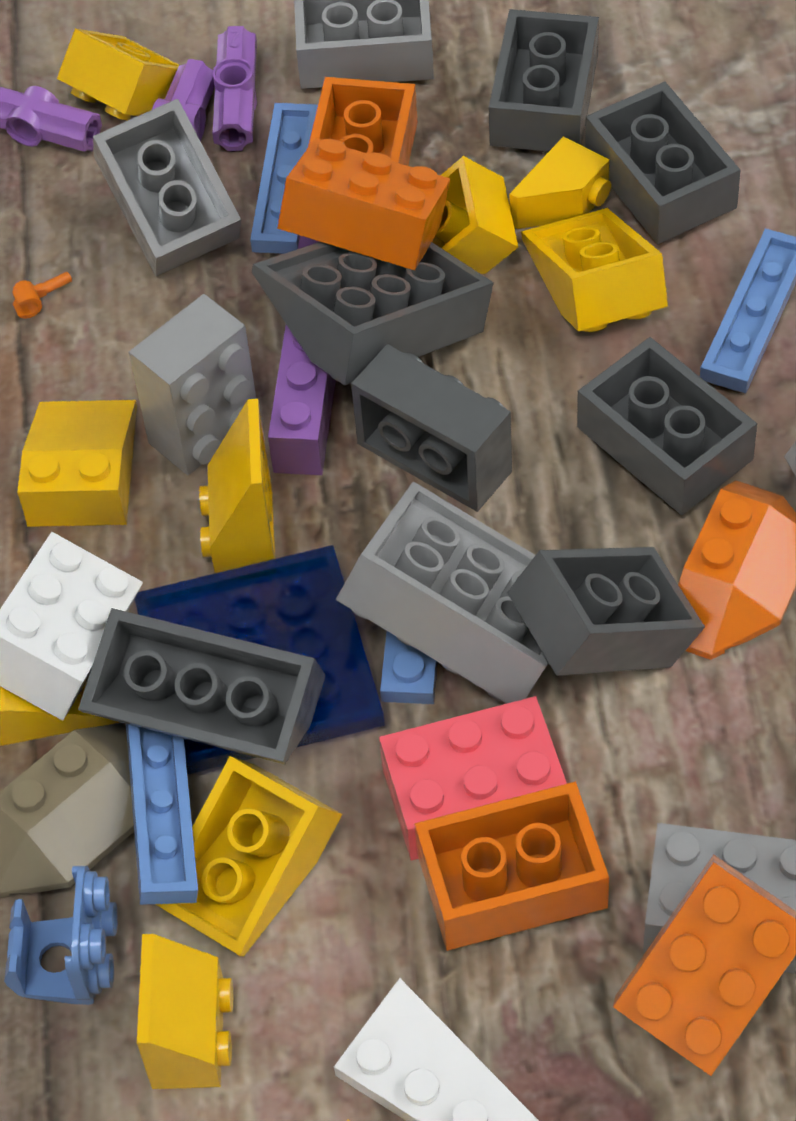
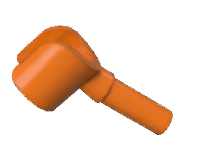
(27, 296)

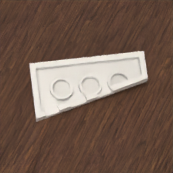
(422, 1068)

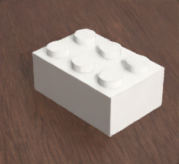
(57, 622)

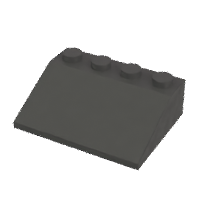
(354, 305)

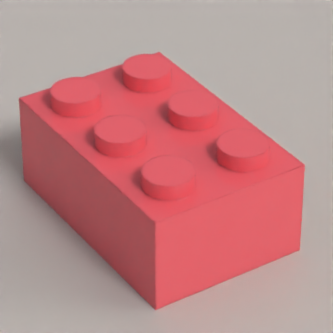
(468, 763)

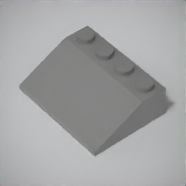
(444, 589)

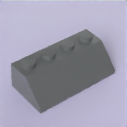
(202, 686)

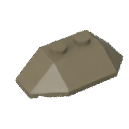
(65, 811)

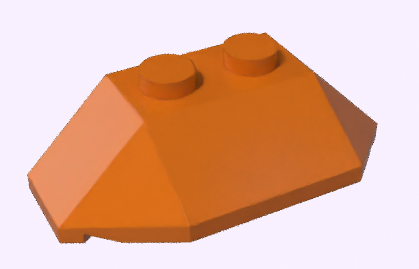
(741, 568)

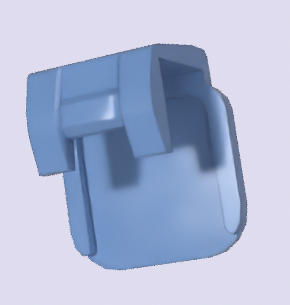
(83, 934)

